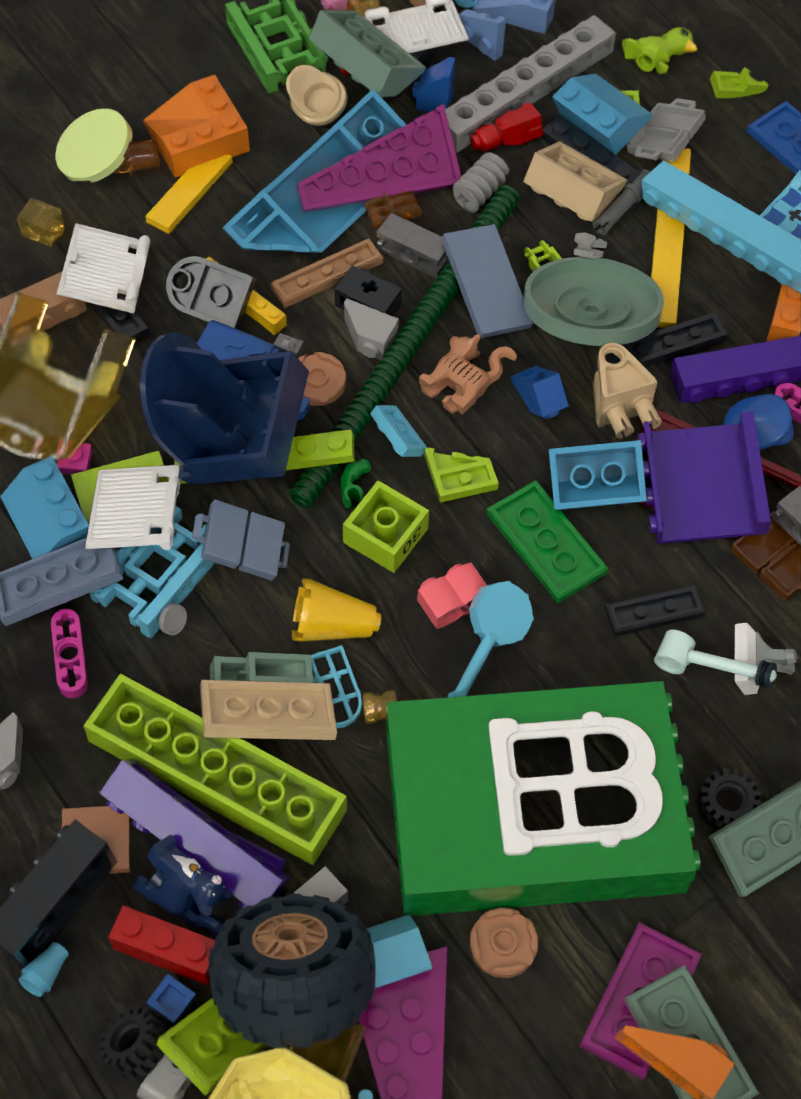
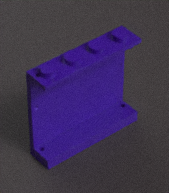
(705, 482)

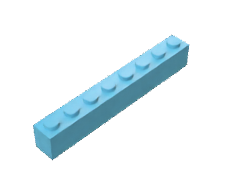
(725, 223)

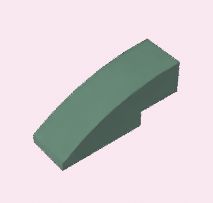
(263, 668)

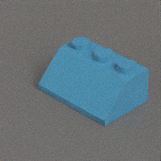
(601, 111)
(597, 475)
(44, 509)

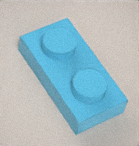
(398, 431)

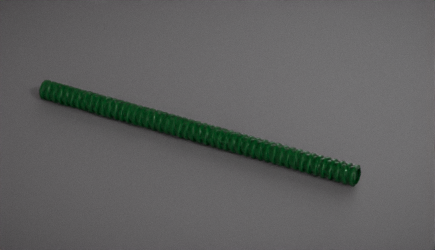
(400, 352)

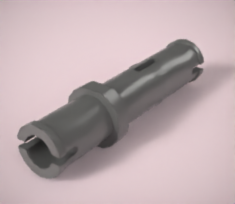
(630, 195)

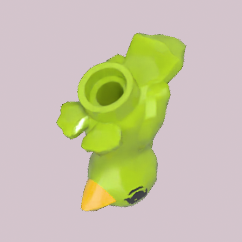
(656, 51)

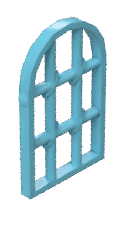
(337, 675)

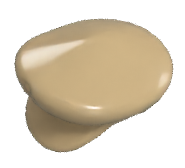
(316, 95)

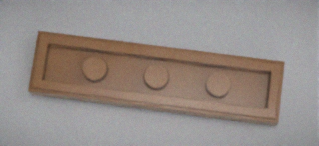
(325, 273)

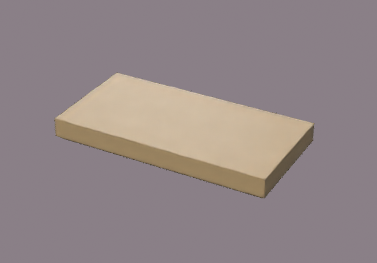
(267, 710)

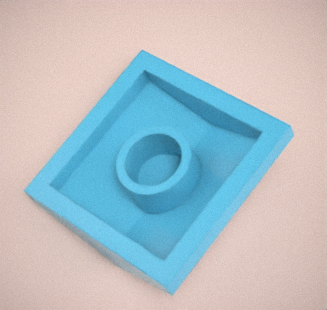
(398, 950)

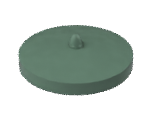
(593, 301)

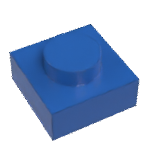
(171, 1000)

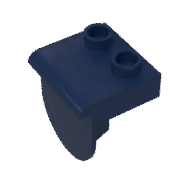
(221, 415)

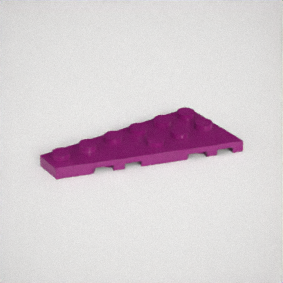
(407, 159)
(408, 1033)

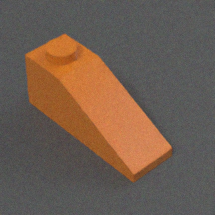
(685, 1061)

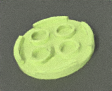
(93, 145)

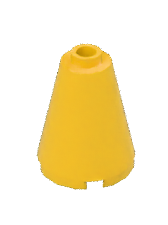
(331, 614)

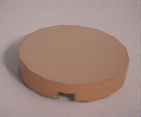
(325, 378)
(503, 943)

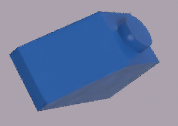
(435, 86)
(541, 391)

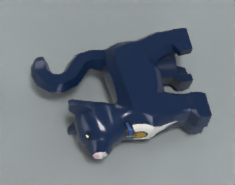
(180, 884)

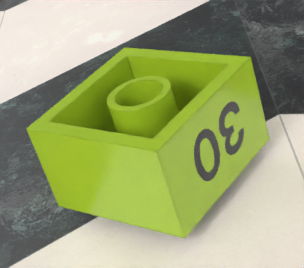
(385, 526)

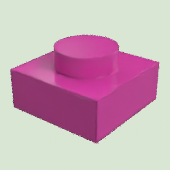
(78, 461)

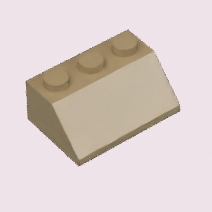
(574, 180)

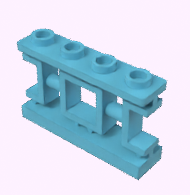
(170, 587)

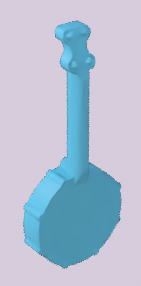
(499, 617)

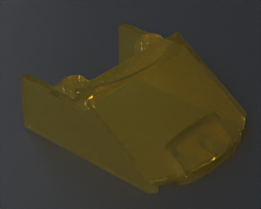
(45, 407)

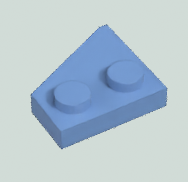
(484, 32)

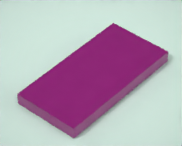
(645, 960)

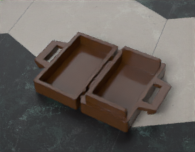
(778, 551)

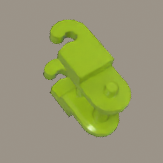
(549, 253)

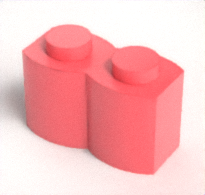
(450, 595)

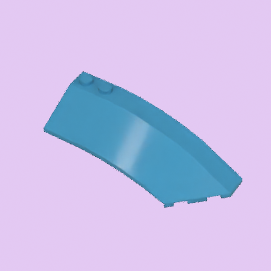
(275, 215)

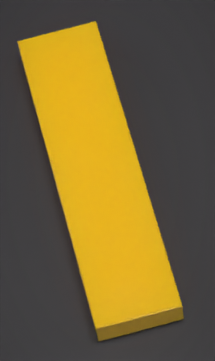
(186, 193)

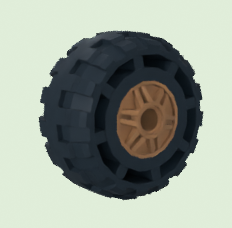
(292, 970)

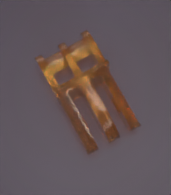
(140, 156)
(401, 204)

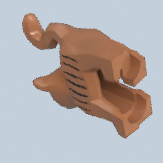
(462, 376)

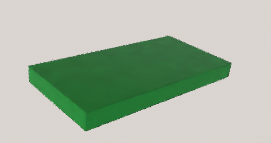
(547, 541)

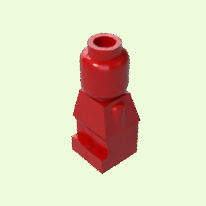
(511, 129)

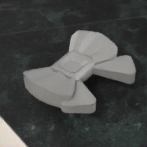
(586, 243)

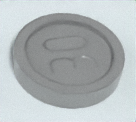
(172, 619)

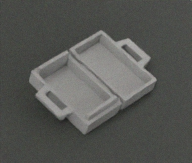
(667, 131)

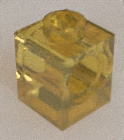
(41, 222)

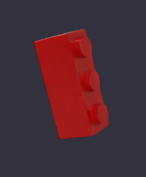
(162, 944)

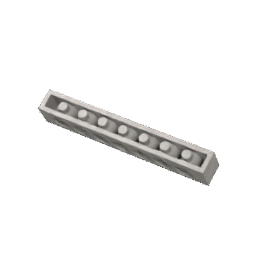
(530, 78)

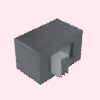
(288, 343)

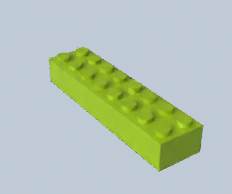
(217, 772)

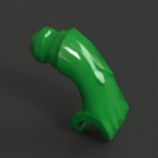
(351, 473)

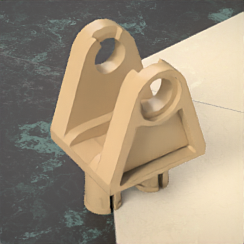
(623, 391)

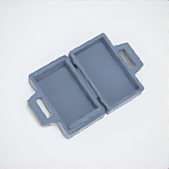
(242, 540)

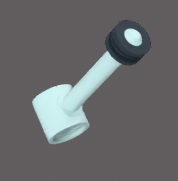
(678, 651)

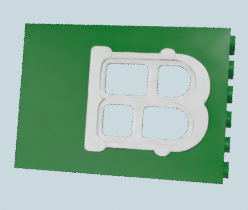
(462, 807)

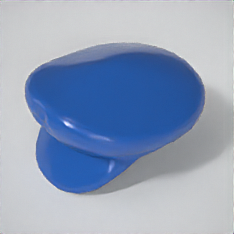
(771, 418)

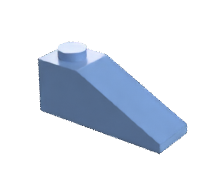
(528, 14)

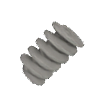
(480, 182)

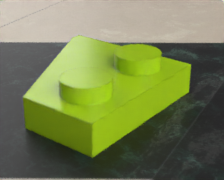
(460, 475)

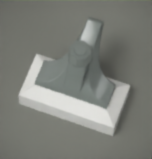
(752, 650)

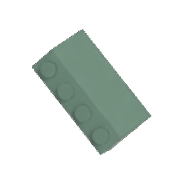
(365, 52)

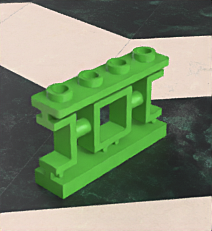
(258, 48)

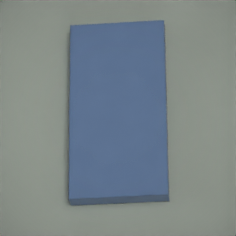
(486, 280)
(55, 579)

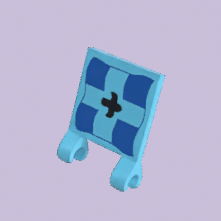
(786, 208)

